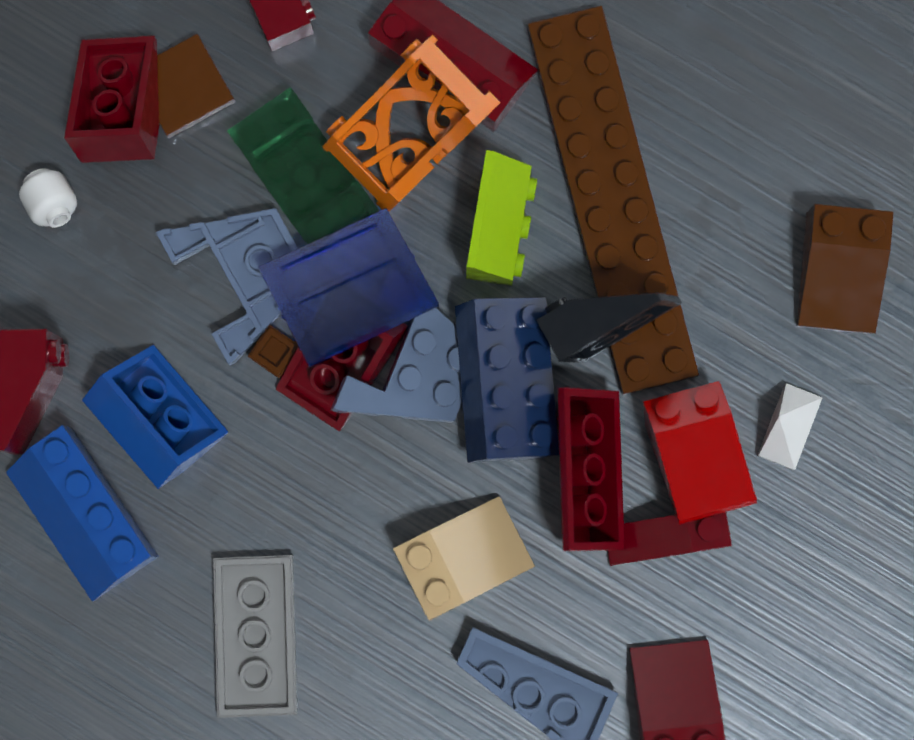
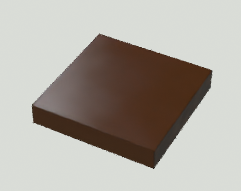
(189, 86)

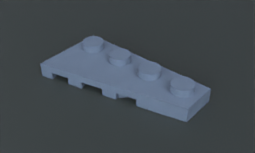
(538, 690)

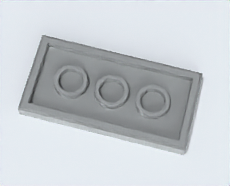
(255, 636)

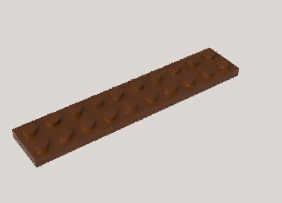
(610, 190)

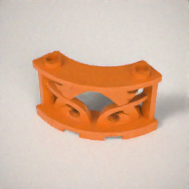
(464, 111)

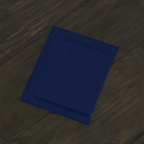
(348, 287)

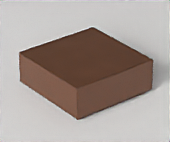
(273, 351)

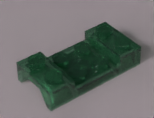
(297, 171)

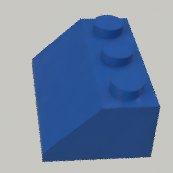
(154, 415)

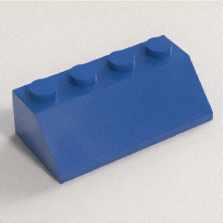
(80, 512)

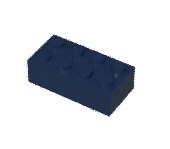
(506, 380)

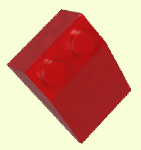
(699, 452)

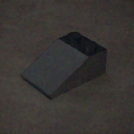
(590, 325)

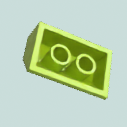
(500, 220)

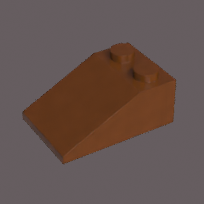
(844, 268)

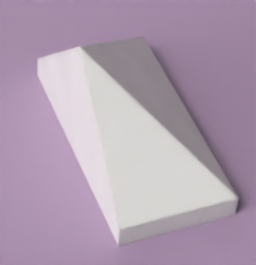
(789, 426)

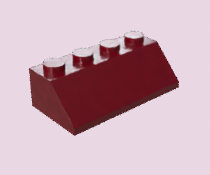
(470, 49)
(590, 470)

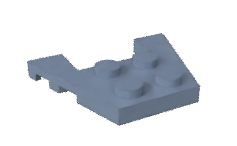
(241, 247)
(421, 381)

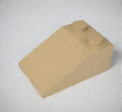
(463, 558)

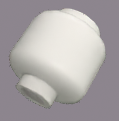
(47, 197)

